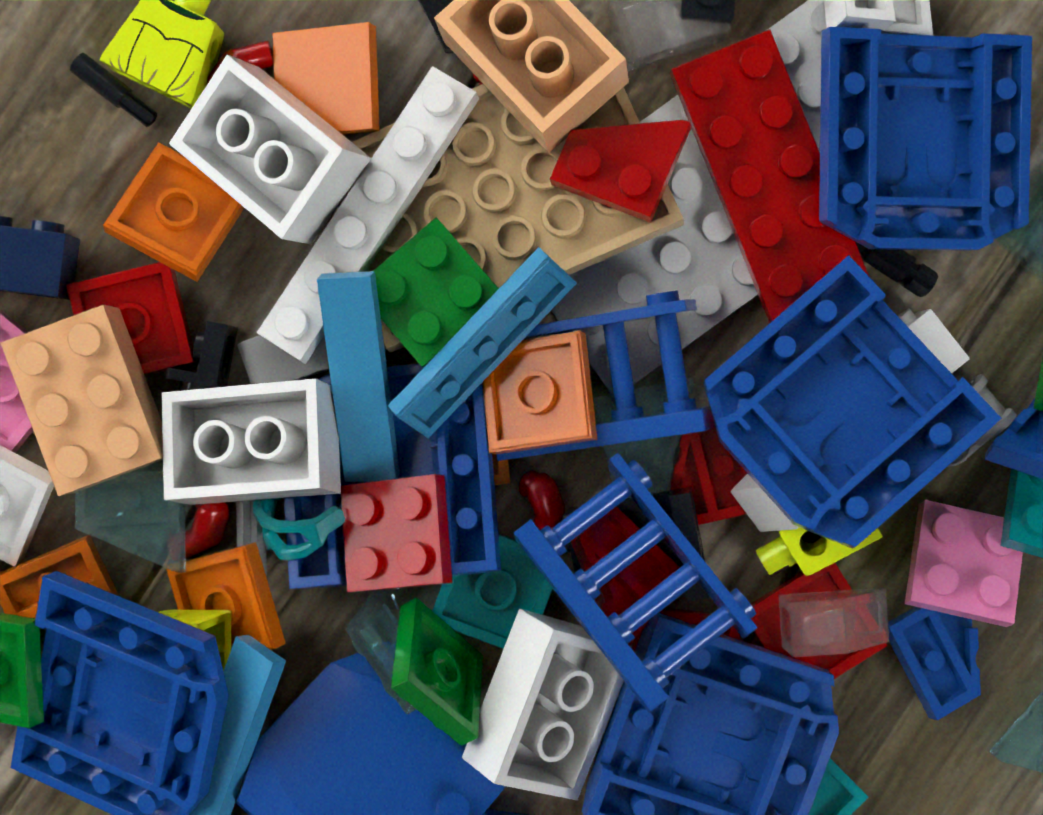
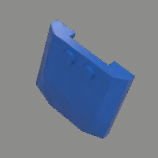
(924, 138)
(842, 409)
(454, 450)
(125, 703)
(732, 738)
(358, 753)

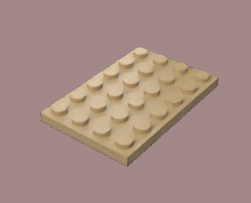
(500, 200)

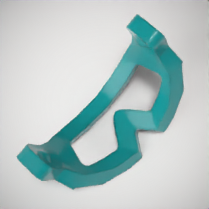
(313, 529)

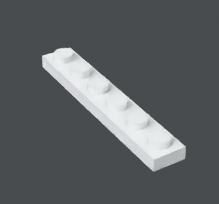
(371, 207)

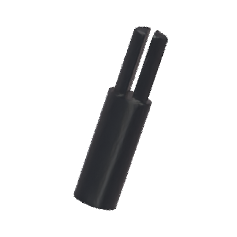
(111, 89)

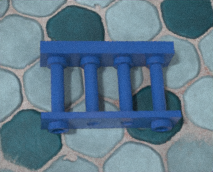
(628, 419)
(615, 632)

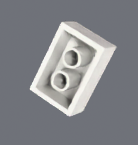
(269, 151)
(250, 442)
(544, 708)

